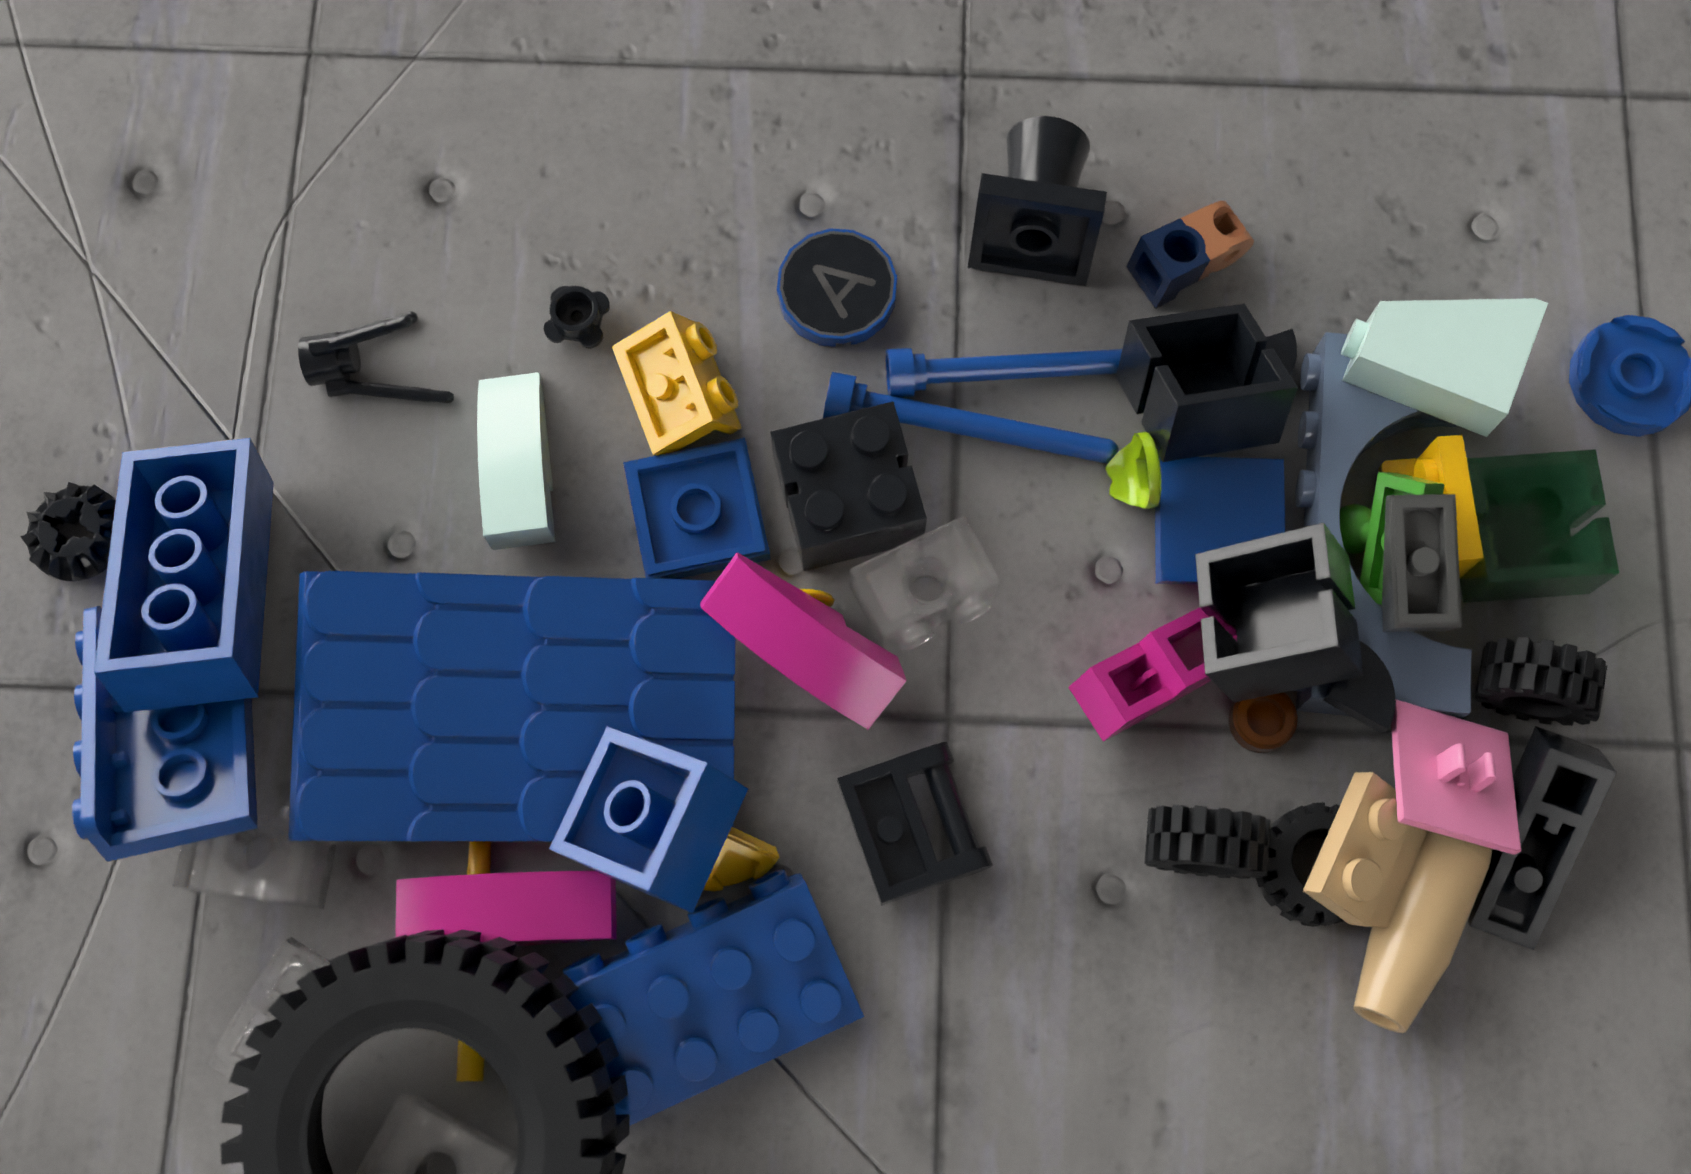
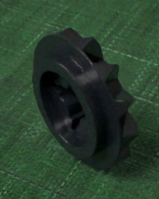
(82, 556)

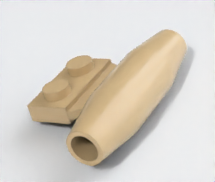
(1403, 885)

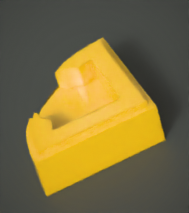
(740, 860)

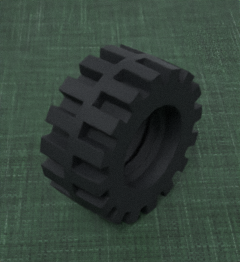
(1281, 883)

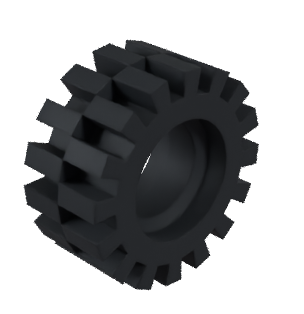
(1541, 681)
(1207, 841)

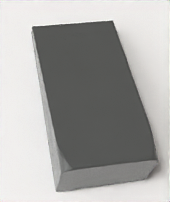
(1421, 564)

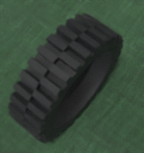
(447, 987)

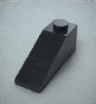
(1557, 800)

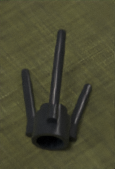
(335, 356)

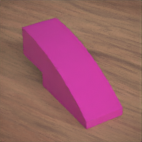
(804, 640)
(1144, 676)
(513, 906)

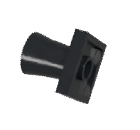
(1037, 216)

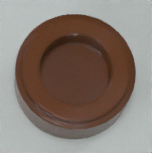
(1263, 722)

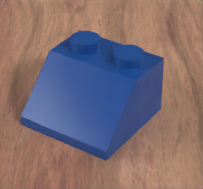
(650, 818)

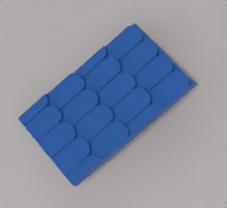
(485, 696)

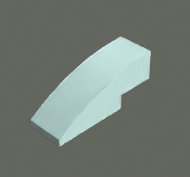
(514, 462)

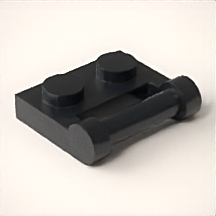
(894, 832)

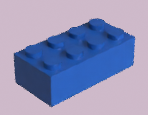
(186, 576)

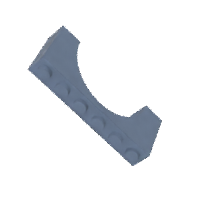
(1336, 431)

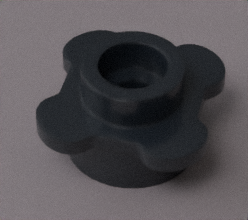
(571, 300)

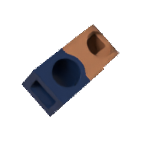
(1188, 251)

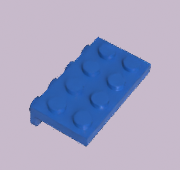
(158, 772)
(715, 993)

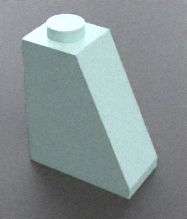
(1446, 356)

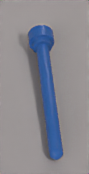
(913, 372)
(847, 396)

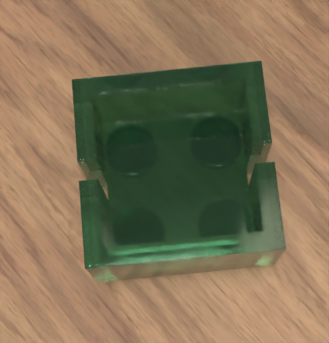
(1525, 526)

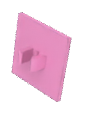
(1454, 778)

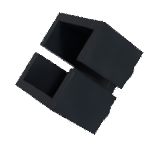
(1205, 382)
(850, 484)
(1289, 612)

